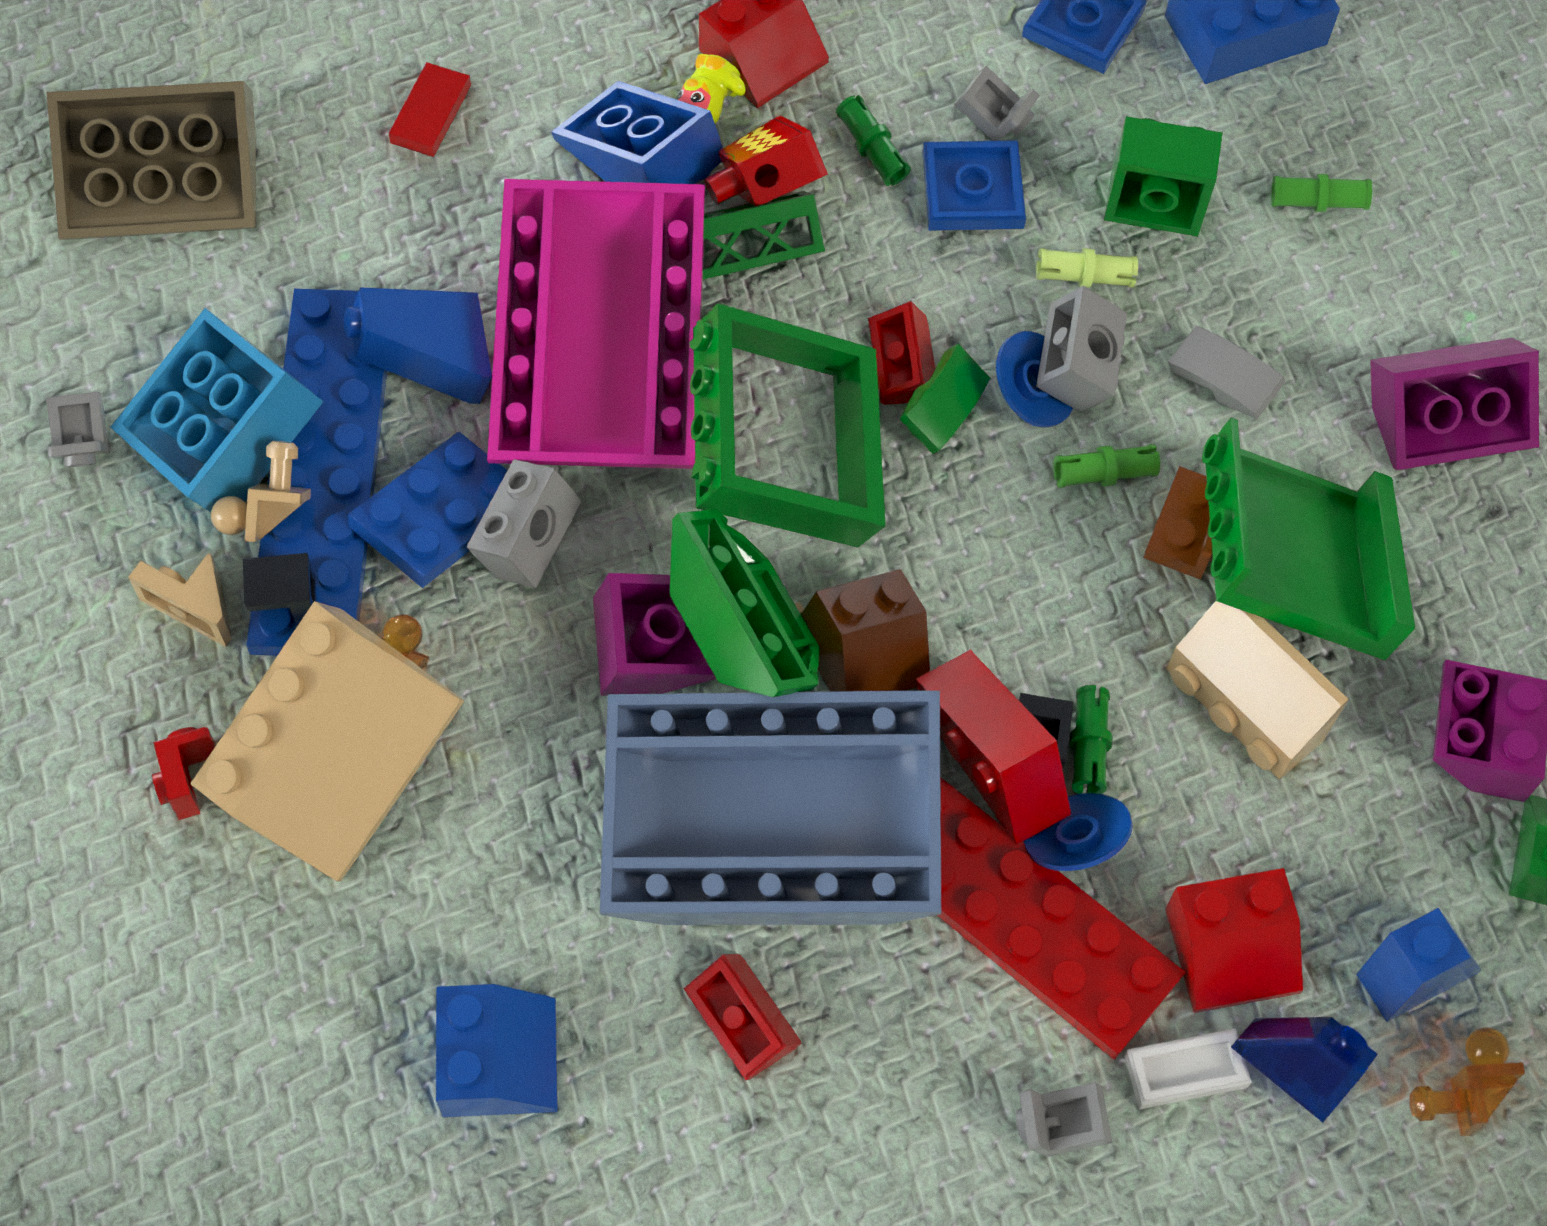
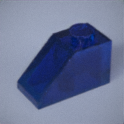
(1307, 1058)

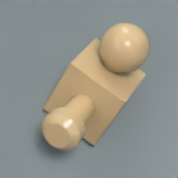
(265, 503)

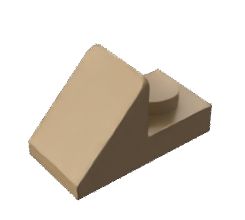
(193, 602)

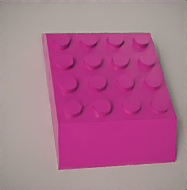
(596, 323)

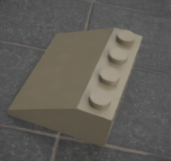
(153, 159)

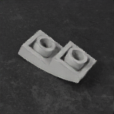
(1228, 370)

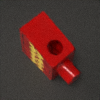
(767, 163)

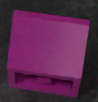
(1492, 730)

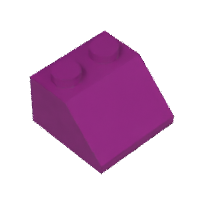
(644, 638)

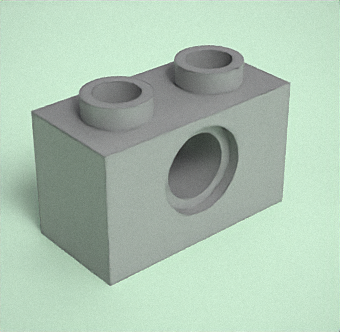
(1082, 349)
(524, 523)

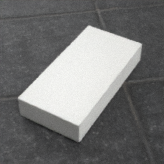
(1186, 1069)

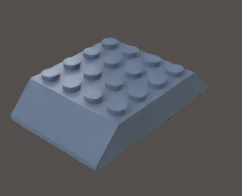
(772, 808)

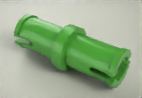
(1321, 192)
(1106, 465)

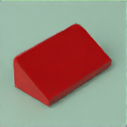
(902, 352)
(742, 1015)

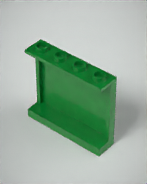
(1307, 548)

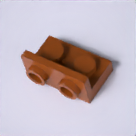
(1182, 528)

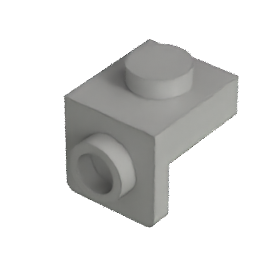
(995, 105)
(77, 428)
(1063, 1119)

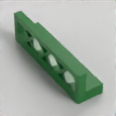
(748, 216)

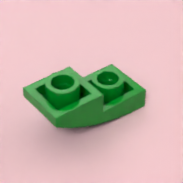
(946, 399)

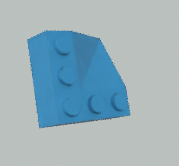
(214, 413)

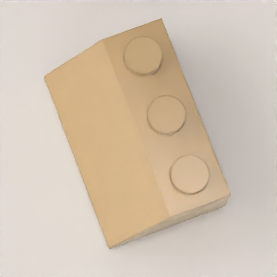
(1256, 687)

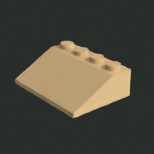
(327, 741)

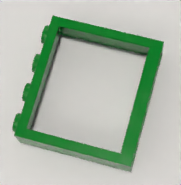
(857, 424)

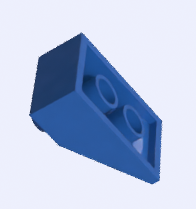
(642, 137)

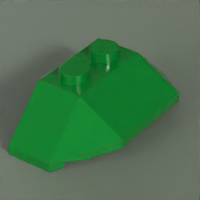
(739, 608)

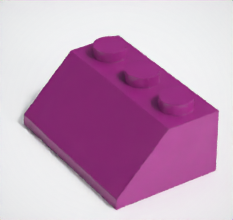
(1457, 402)

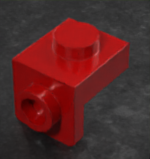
(174, 756)

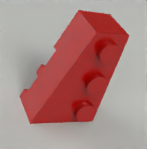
(999, 746)

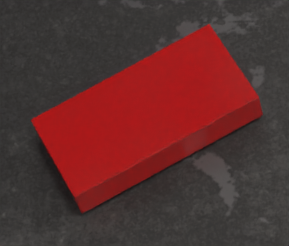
(429, 109)

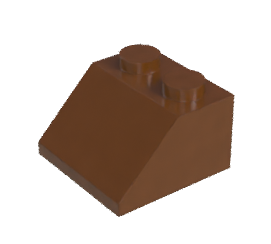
(870, 634)

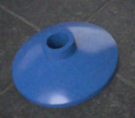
(1017, 377)
(1084, 839)

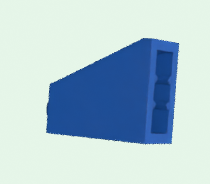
(423, 337)
(1416, 965)

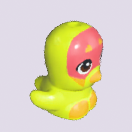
(711, 83)

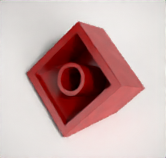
(766, 41)
(1237, 939)

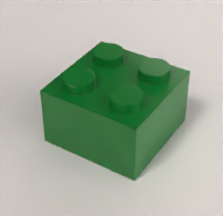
(1163, 176)

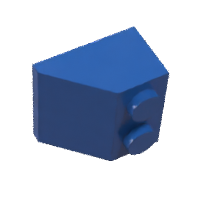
(495, 1051)

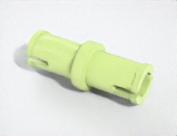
(1086, 267)

